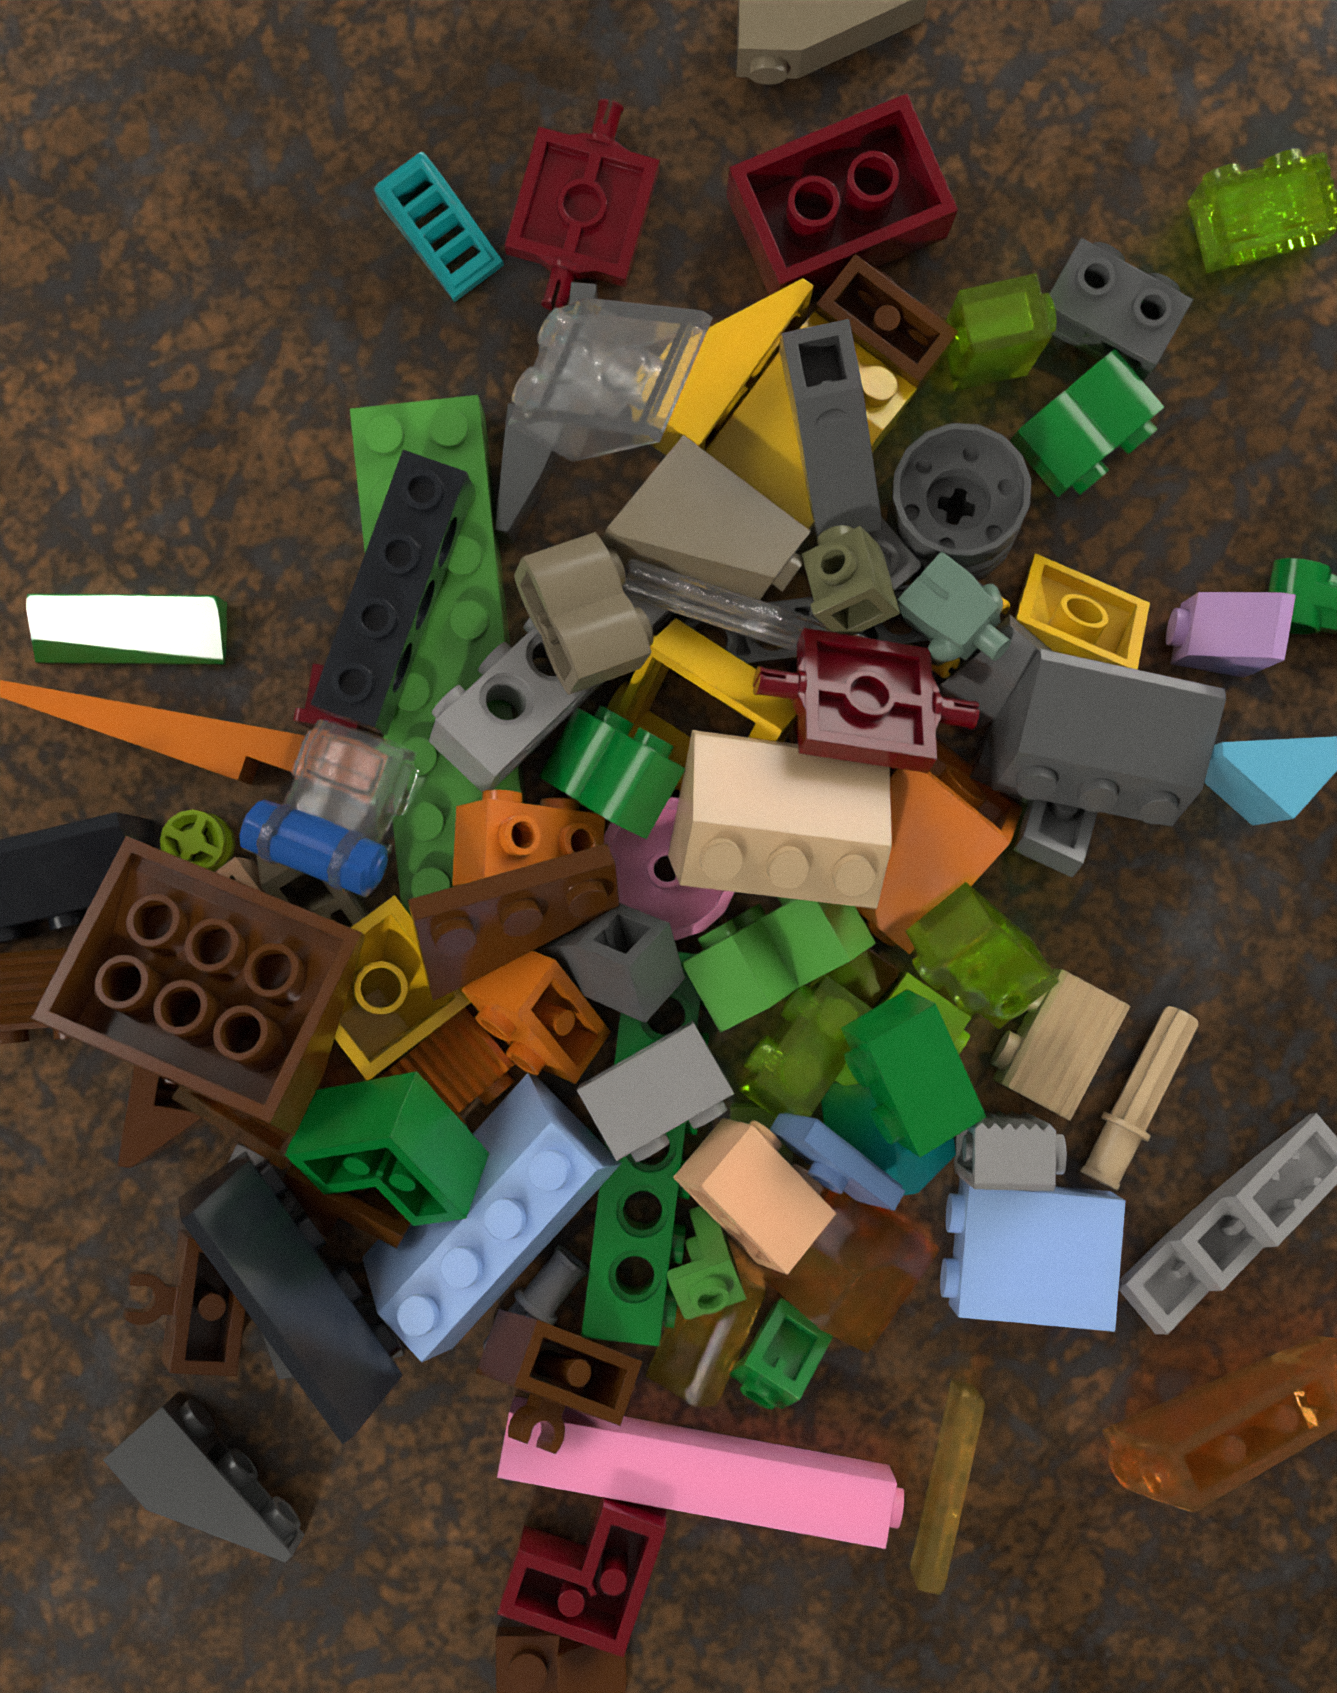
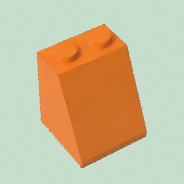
(942, 836)

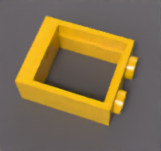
(711, 670)

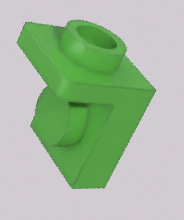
(712, 1276)

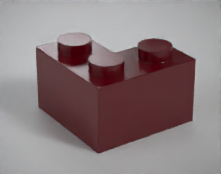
(590, 1588)

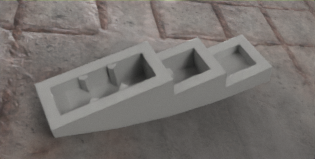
(1233, 1225)

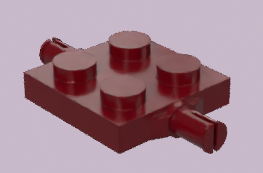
(582, 206)
(865, 700)

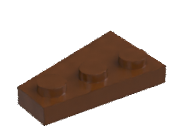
(507, 915)

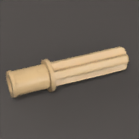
(1140, 1097)

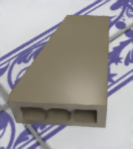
(708, 526)

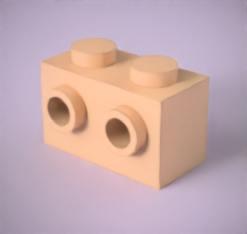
(756, 1193)

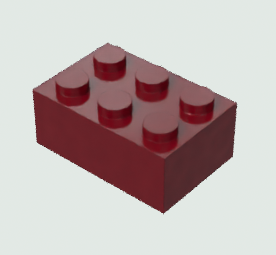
(841, 193)

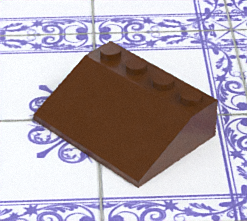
(205, 984)

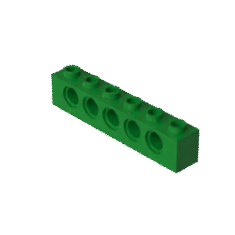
(613, 1307)

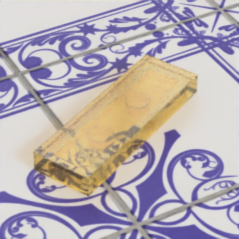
(947, 1487)

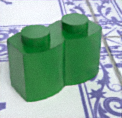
(1087, 424)
(612, 772)

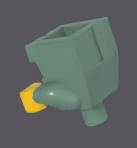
(954, 614)

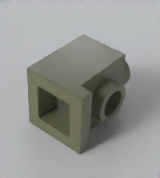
(849, 581)

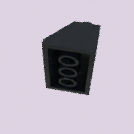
(59, 870)
(292, 1292)

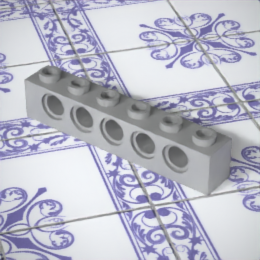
(490, 747)

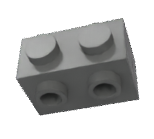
(1116, 306)

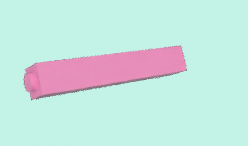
(712, 1477)

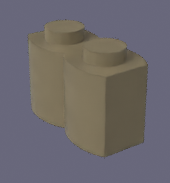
(583, 612)

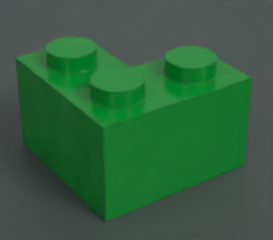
(391, 1138)

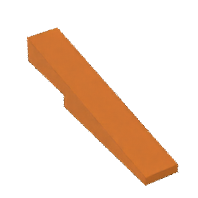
(200, 741)

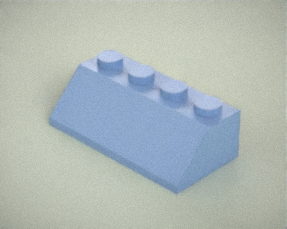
(532, 1185)

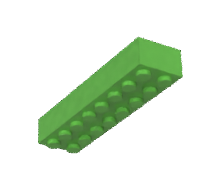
(462, 626)

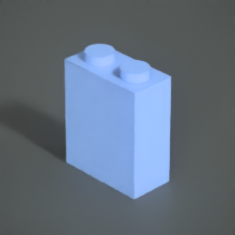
(1035, 1256)

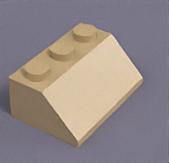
(781, 822)

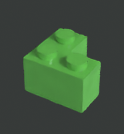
(769, 955)

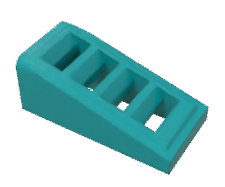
(407, 183)

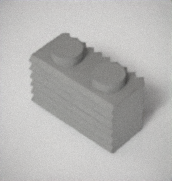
(1010, 1153)

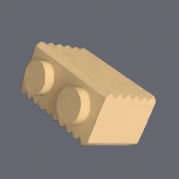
(1059, 1044)

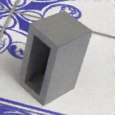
(656, 1092)

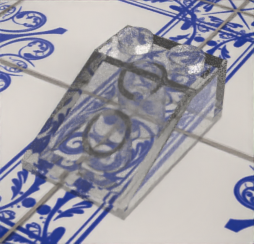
(606, 376)

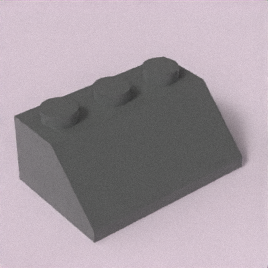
(1105, 738)

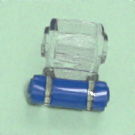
(337, 808)

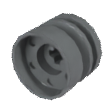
(967, 471)

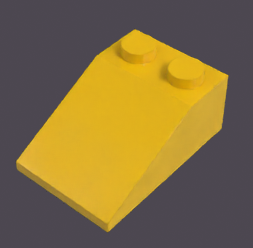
(731, 363)
(762, 439)

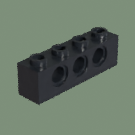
(394, 592)

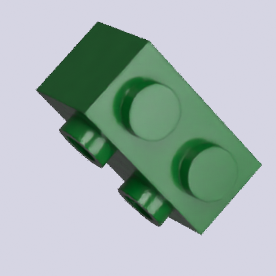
(912, 1073)

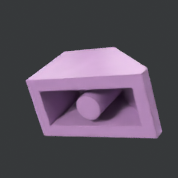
(1231, 631)

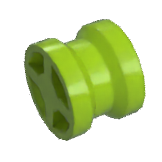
(185, 837)

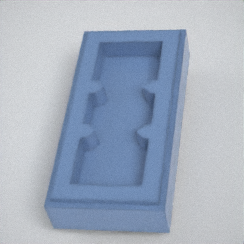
(836, 1162)

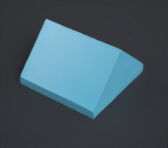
(1271, 777)

